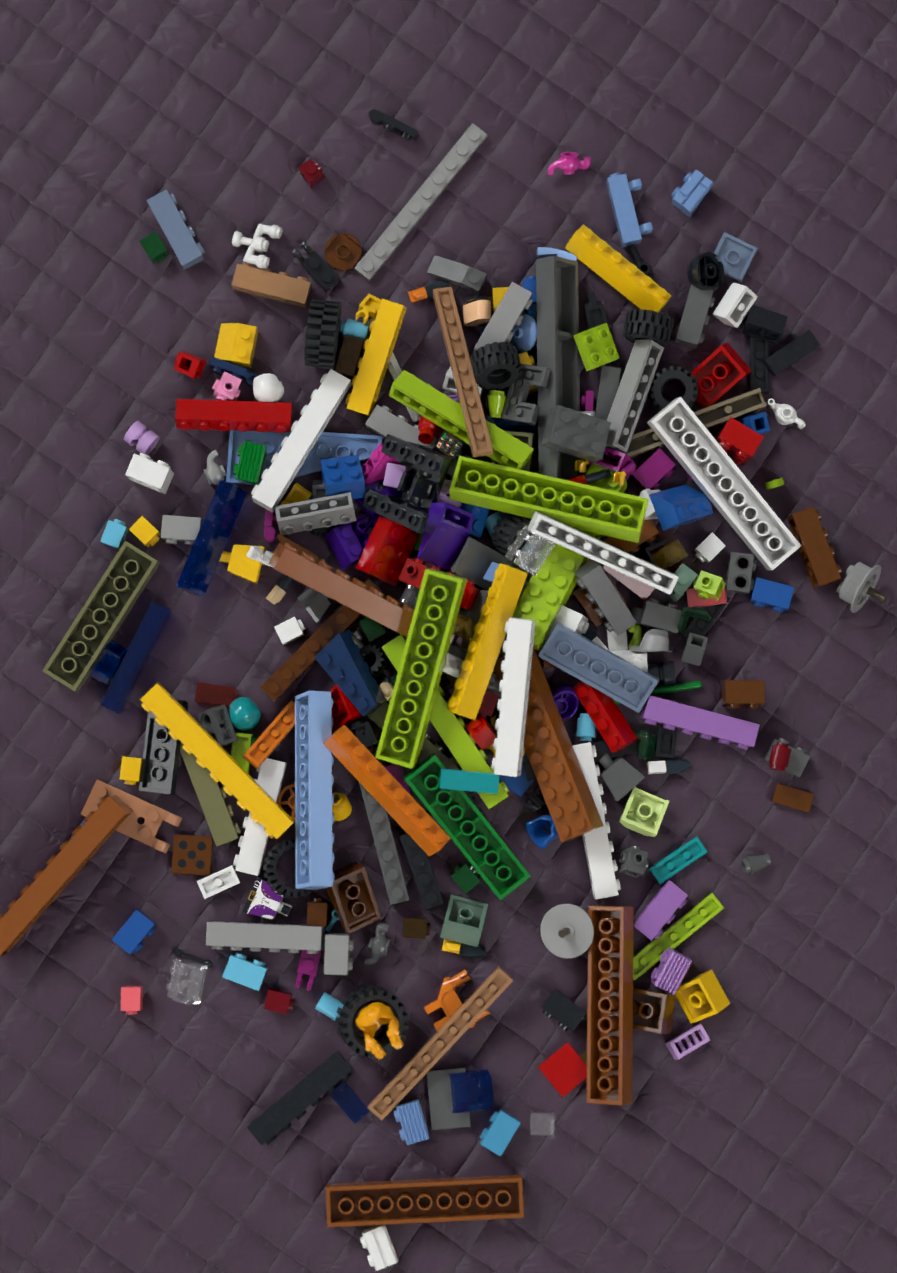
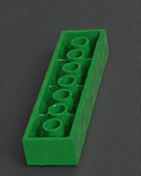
(467, 828)

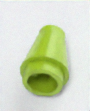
(496, 403)

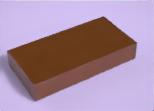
(792, 798)

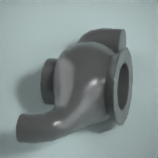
(378, 945)

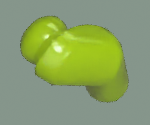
(637, 635)

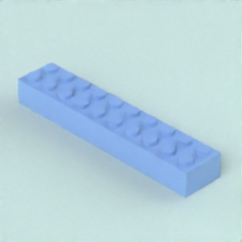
(313, 791)

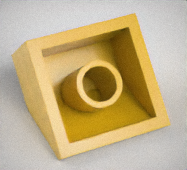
(236, 343)
(702, 997)

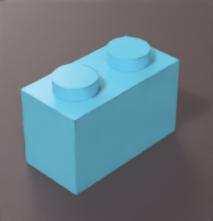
(245, 972)

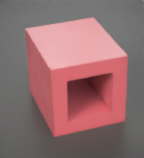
(131, 999)

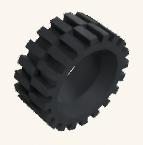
(322, 334)
(355, 1003)

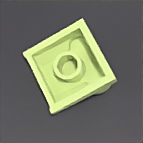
(643, 812)

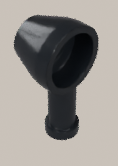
(638, 262)

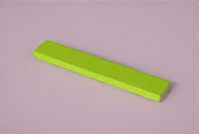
(676, 934)

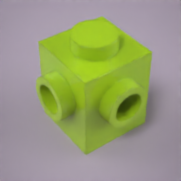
(708, 585)

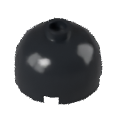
(705, 271)

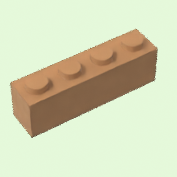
(271, 285)

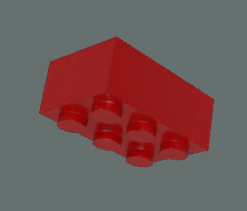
(739, 441)
(387, 551)

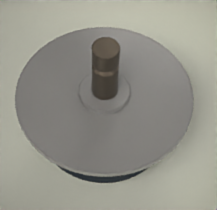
(567, 930)

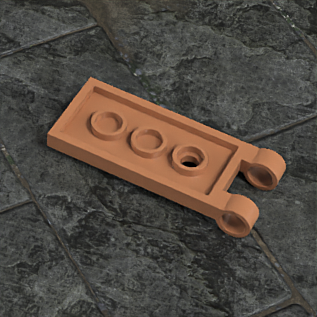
(152, 814)

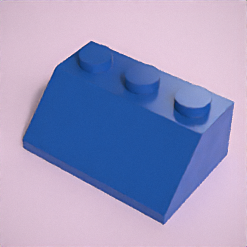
(680, 506)

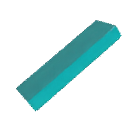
(469, 781)
(678, 860)

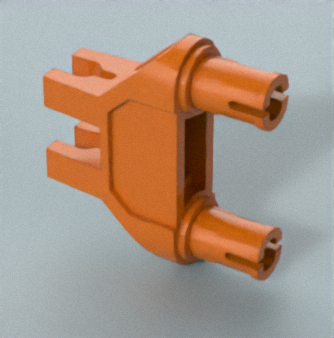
(449, 999)

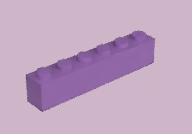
(699, 721)

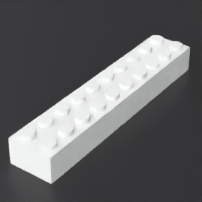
(724, 484)

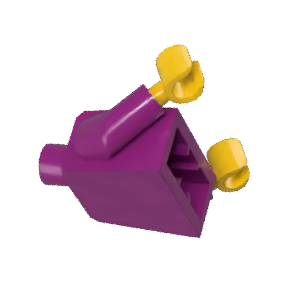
(615, 461)

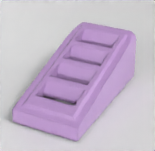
(673, 1049)

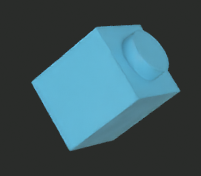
(114, 534)

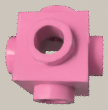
(226, 387)

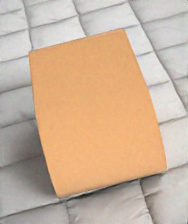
(477, 312)

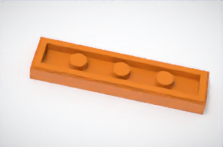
(271, 736)

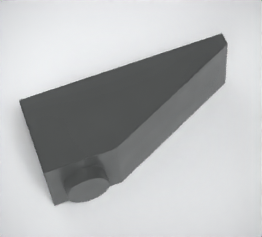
(457, 274)

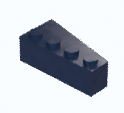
(351, 673)

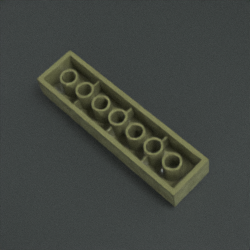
(101, 616)

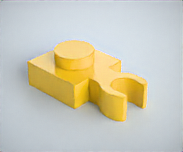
(367, 308)

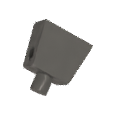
(619, 776)

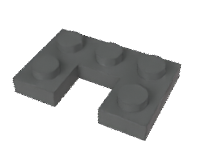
(515, 405)

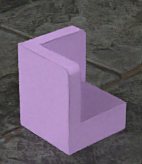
(393, 474)

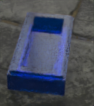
(349, 1102)

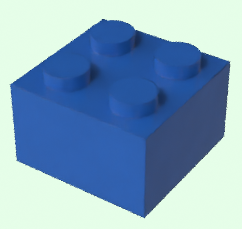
(343, 476)

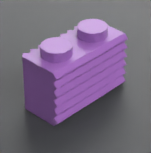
(671, 970)

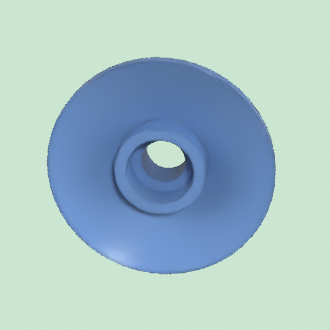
(525, 334)

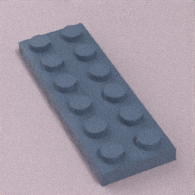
(598, 667)

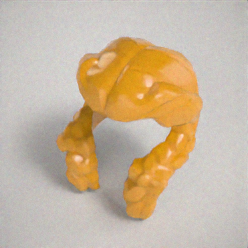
(370, 1020)

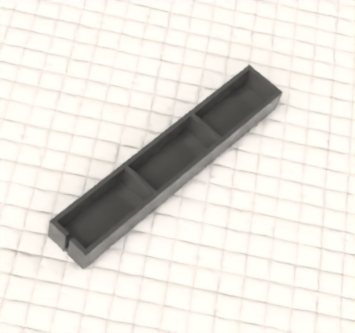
(558, 351)

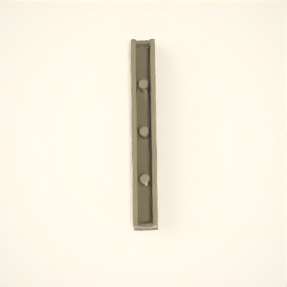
(710, 418)

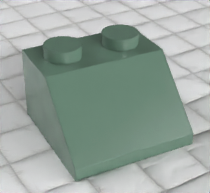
(464, 920)

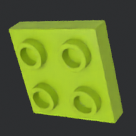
(596, 347)

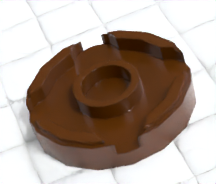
(343, 252)

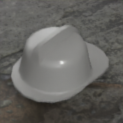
(653, 641)

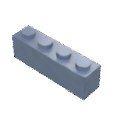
(175, 229)

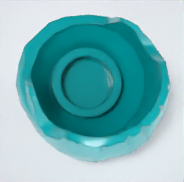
(244, 713)

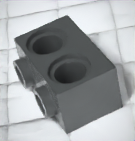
(734, 572)
(218, 725)

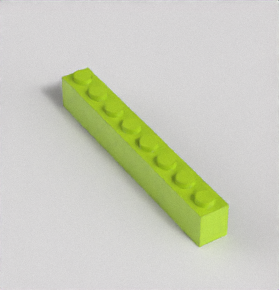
(448, 415)

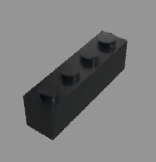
(422, 872)

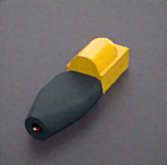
(463, 949)

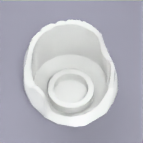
(267, 388)

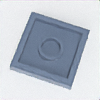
(735, 256)

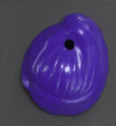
(566, 701)

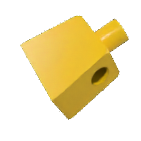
(241, 564)

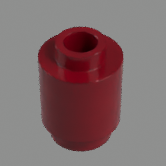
(779, 756)

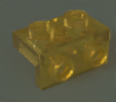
(464, 628)

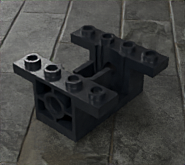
(418, 487)

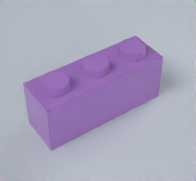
(660, 910)

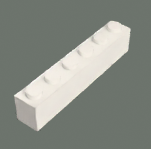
(255, 839)

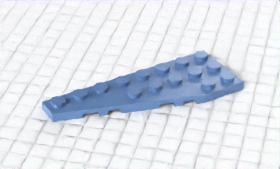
(327, 446)

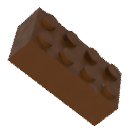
(814, 547)

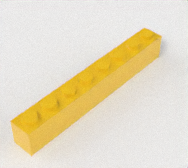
(486, 641)

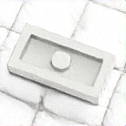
(218, 882)

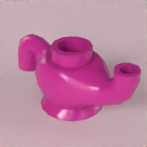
(569, 163)

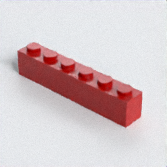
(233, 415)

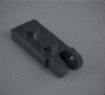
(393, 124)
(317, 267)

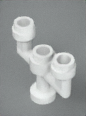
(257, 244)

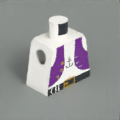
(265, 901)

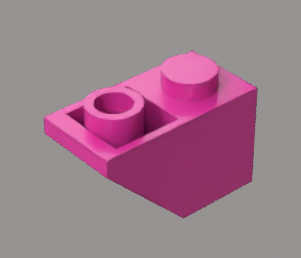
(376, 465)

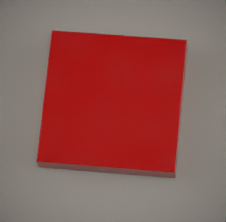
(564, 1069)

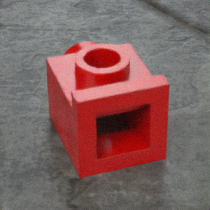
(182, 364)

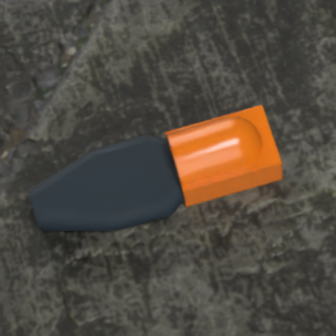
(426, 291)

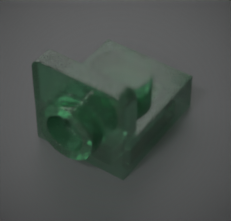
(646, 745)

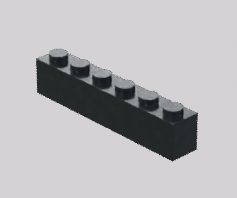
(300, 1097)

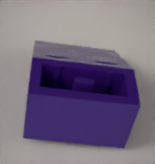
(444, 534)
(350, 540)

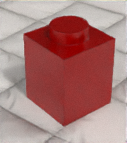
(481, 732)

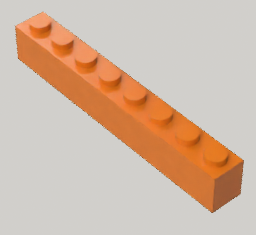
(387, 790)

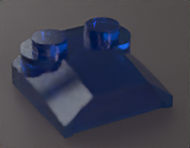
(471, 1091)

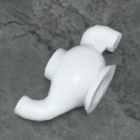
(785, 414)

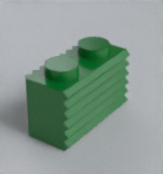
(250, 463)

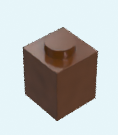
(317, 912)

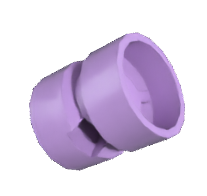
(141, 438)

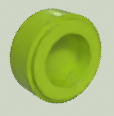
(774, 483)

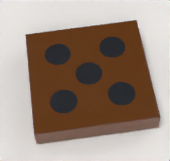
(192, 854)

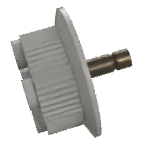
(860, 585)

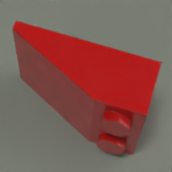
(719, 374)

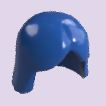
(538, 835)

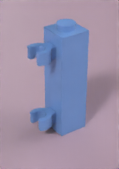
(624, 210)

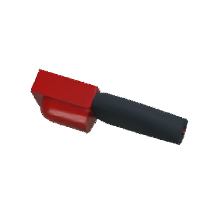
(596, 476)

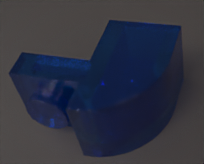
(109, 662)

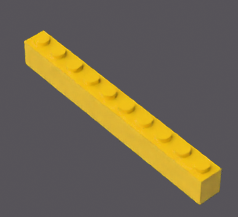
(216, 760)

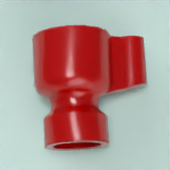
(428, 430)

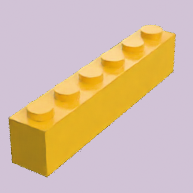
(617, 270)
(376, 357)

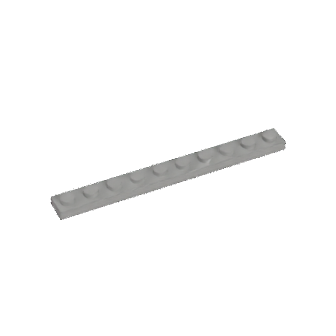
(420, 202)

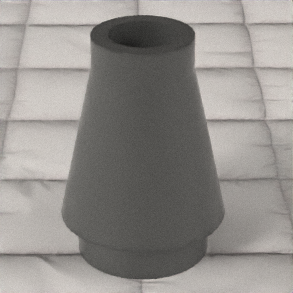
(754, 863)

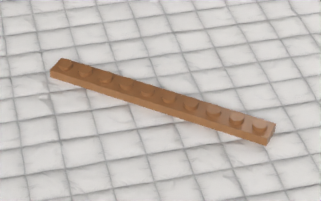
(462, 372)
(440, 1043)

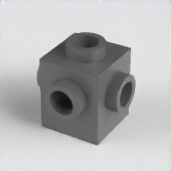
(633, 861)

